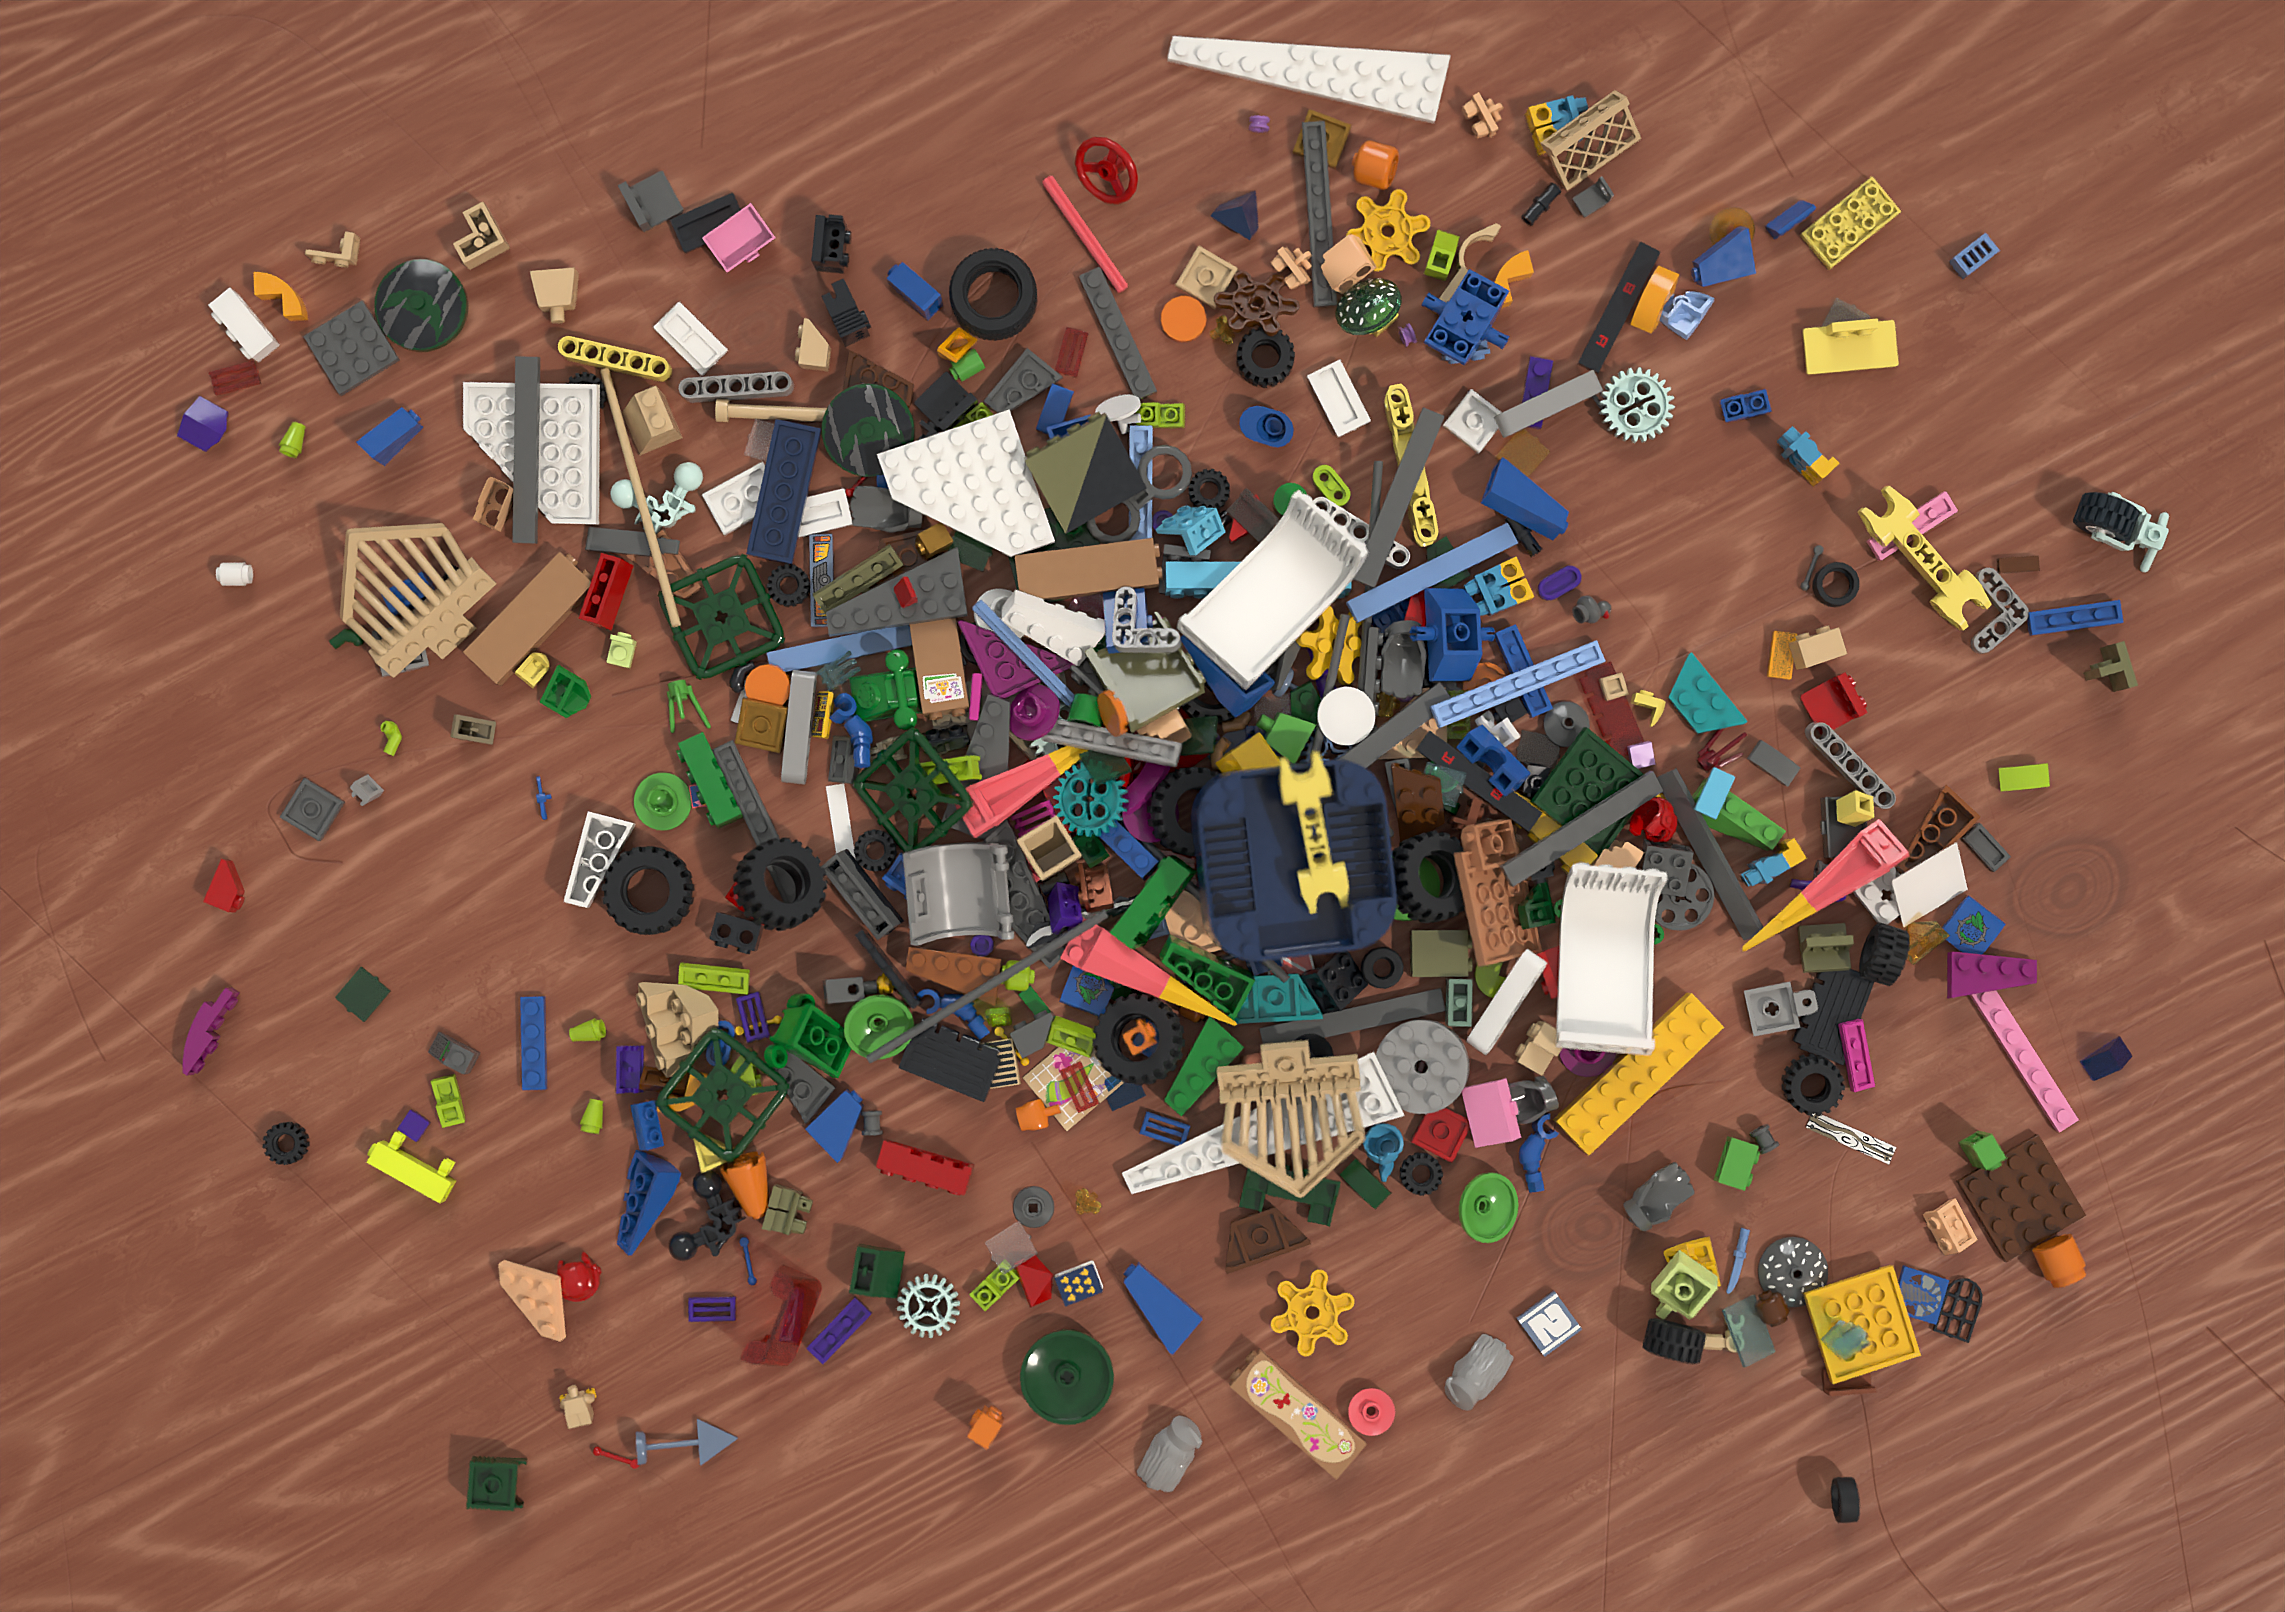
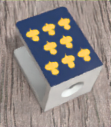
(1079, 1283)

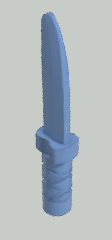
(1739, 1255)

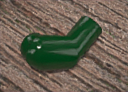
(344, 636)

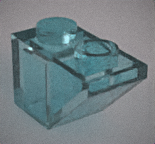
(1846, 1339)

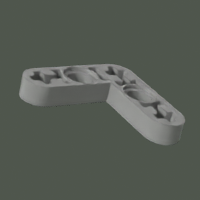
(2005, 616)
(1134, 634)

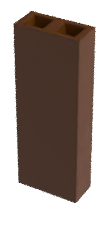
(2018, 564)

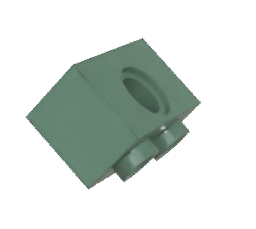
(1458, 1002)

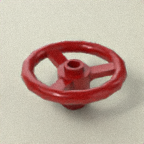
(1108, 168)

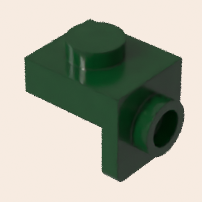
(1090, 849)

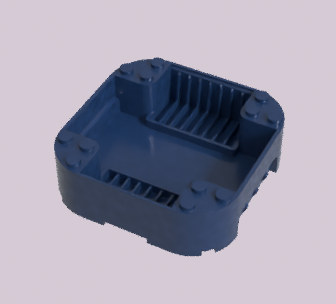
(1255, 845)

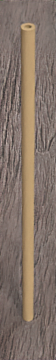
(640, 498)

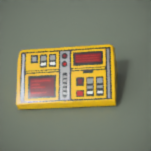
(823, 712)

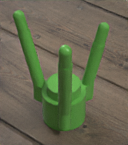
(677, 693)

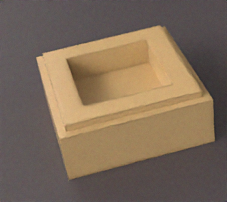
(1613, 686)

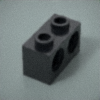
(738, 927)

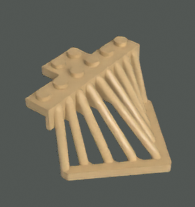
(435, 621)
(1291, 1074)

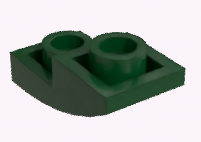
(1365, 1183)

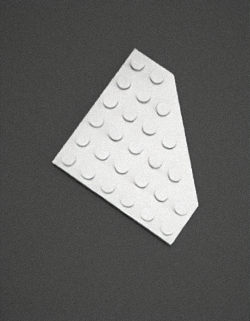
(566, 443)
(972, 483)

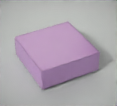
(1641, 754)

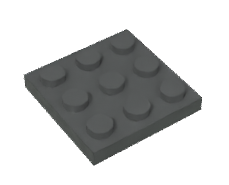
(351, 348)

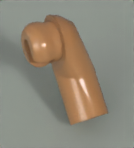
(1237, 723)
(1220, 748)

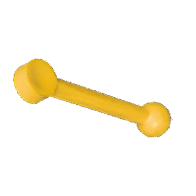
(777, 1020)
(999, 1031)

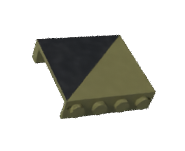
(1084, 472)

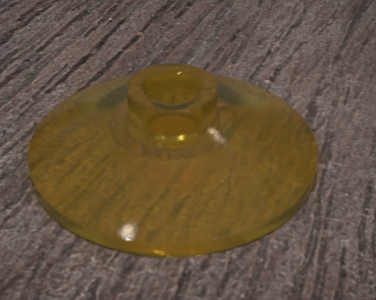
(1730, 217)

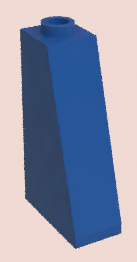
(1524, 501)
(1163, 1308)

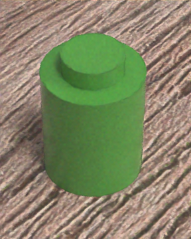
(967, 366)

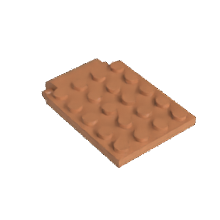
(1487, 895)

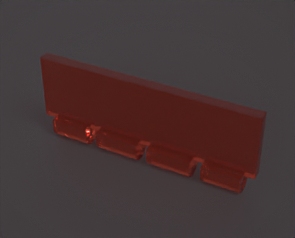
(1617, 714)

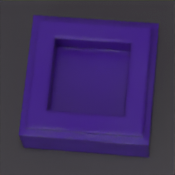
(414, 1125)

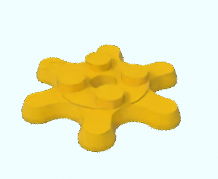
(1389, 215)
(1321, 645)
(1324, 1324)

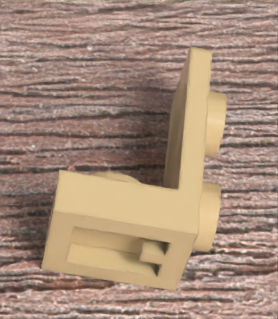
(348, 246)

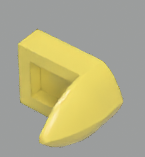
(533, 668)
(1647, 700)

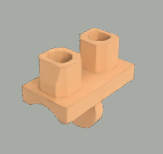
(1477, 107)
(1298, 275)

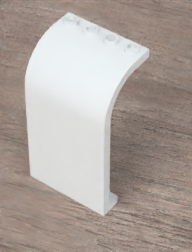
(1275, 592)
(1607, 958)

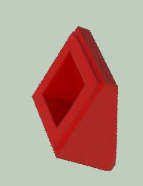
(905, 592)

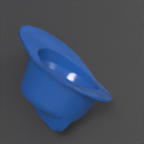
(1266, 426)

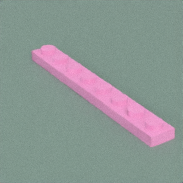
(2025, 1059)

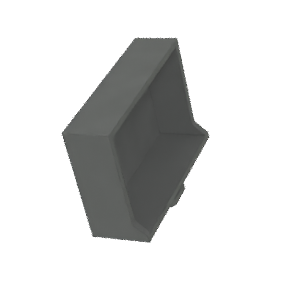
(1834, 833)

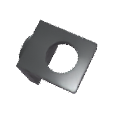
(1593, 197)

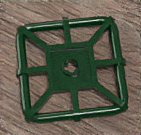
(736, 622)
(913, 778)
(707, 1097)

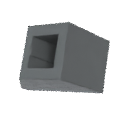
(1034, 1035)

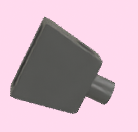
(837, 989)

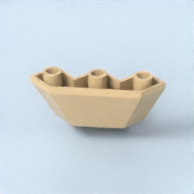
(674, 1021)

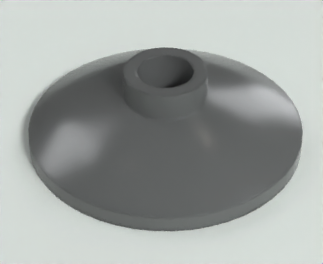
(1556, 728)

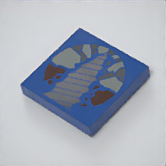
(1922, 1294)

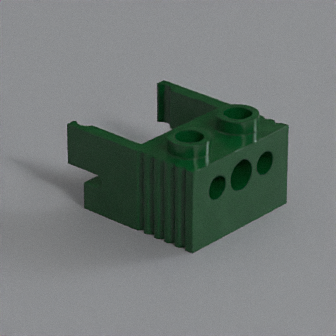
(493, 1483)

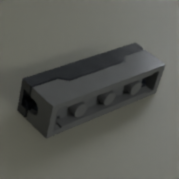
(862, 894)

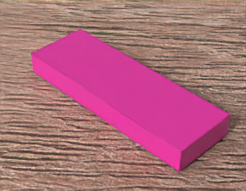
(1856, 1055)

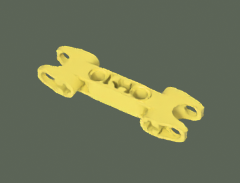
(1400, 435)
(1896, 527)
(1306, 790)

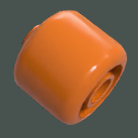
(1375, 164)

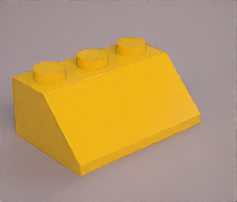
(1250, 754)

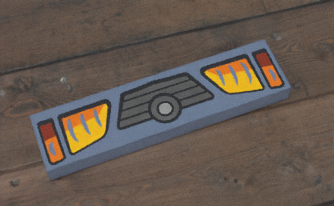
(820, 572)

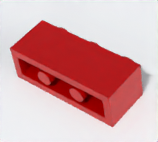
(606, 591)

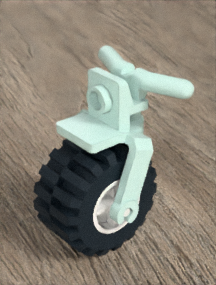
(2116, 519)

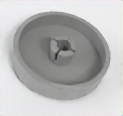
(1445, 1059)

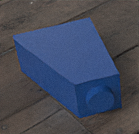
(1726, 259)
(915, 290)
(390, 435)
(837, 1123)

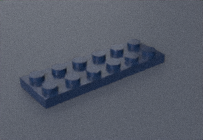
(784, 491)

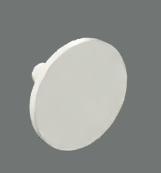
(1121, 410)

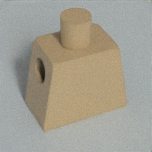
(555, 291)

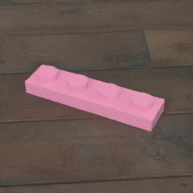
(1930, 515)

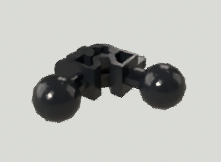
(684, 1244)

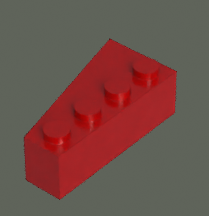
(925, 1166)

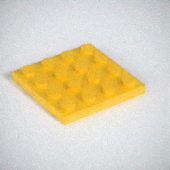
(1875, 1305)

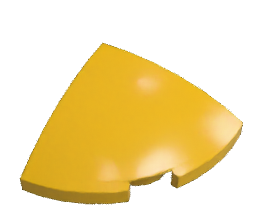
(1699, 1250)

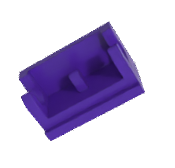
(1064, 907)
(629, 1068)

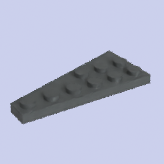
(936, 586)
(992, 745)
(1024, 894)

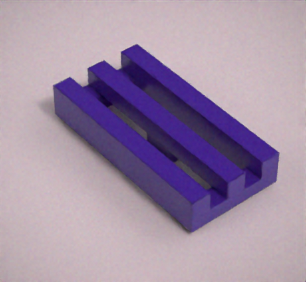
(758, 1036)
(691, 1309)

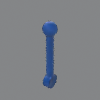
(744, 1242)

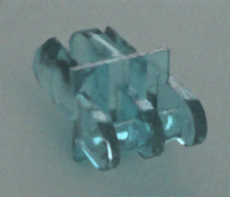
(836, 672)

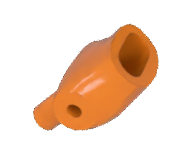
(1034, 1115)

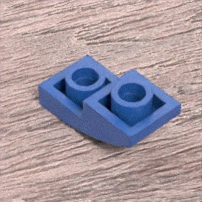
(1745, 406)

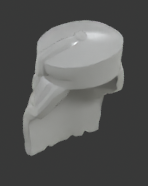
(1478, 1372)
(1170, 1454)

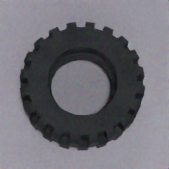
(1164, 803)
(802, 868)
(617, 885)
(1409, 891)
(1109, 1032)

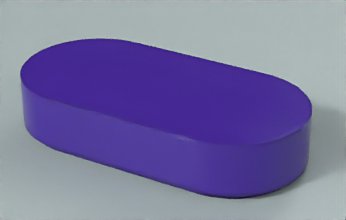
(1559, 583)

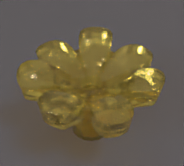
(1222, 330)
(1387, 704)
(1086, 1203)

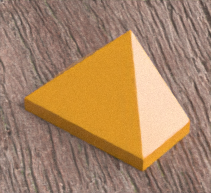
(956, 345)

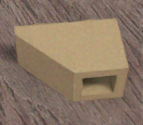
(814, 349)

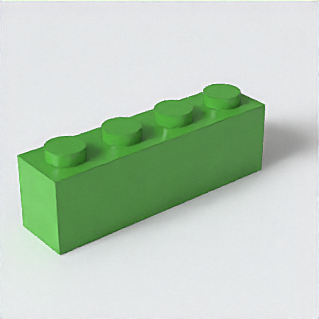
(1743, 822)

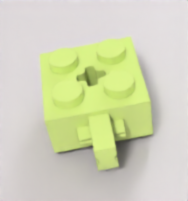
(1683, 1286)

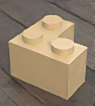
(485, 240)
(1538, 1048)

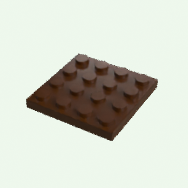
(2021, 1198)

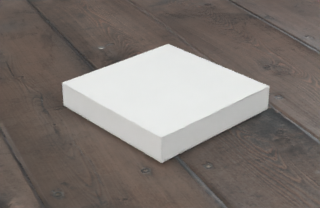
(1473, 421)

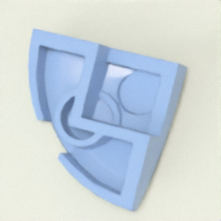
(1685, 312)

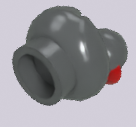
(1589, 610)

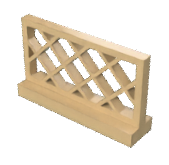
(1585, 126)

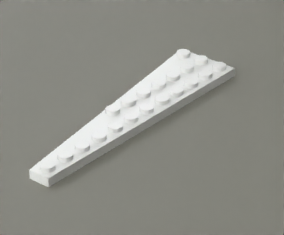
(1372, 79)
(1205, 1154)

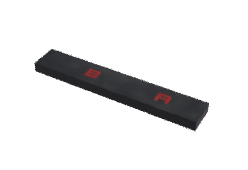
(1619, 307)
(1478, 781)

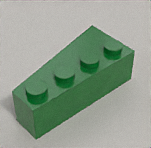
(710, 781)
(1153, 902)
(1210, 975)
(1210, 1050)

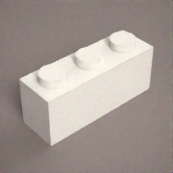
(243, 325)

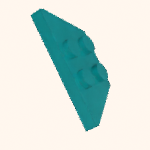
(1702, 699)
(1278, 1001)

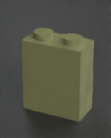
(1440, 953)

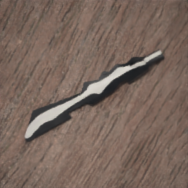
(1042, 931)

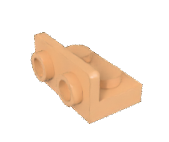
(1950, 1227)

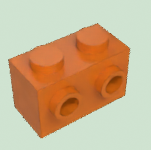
(985, 1425)

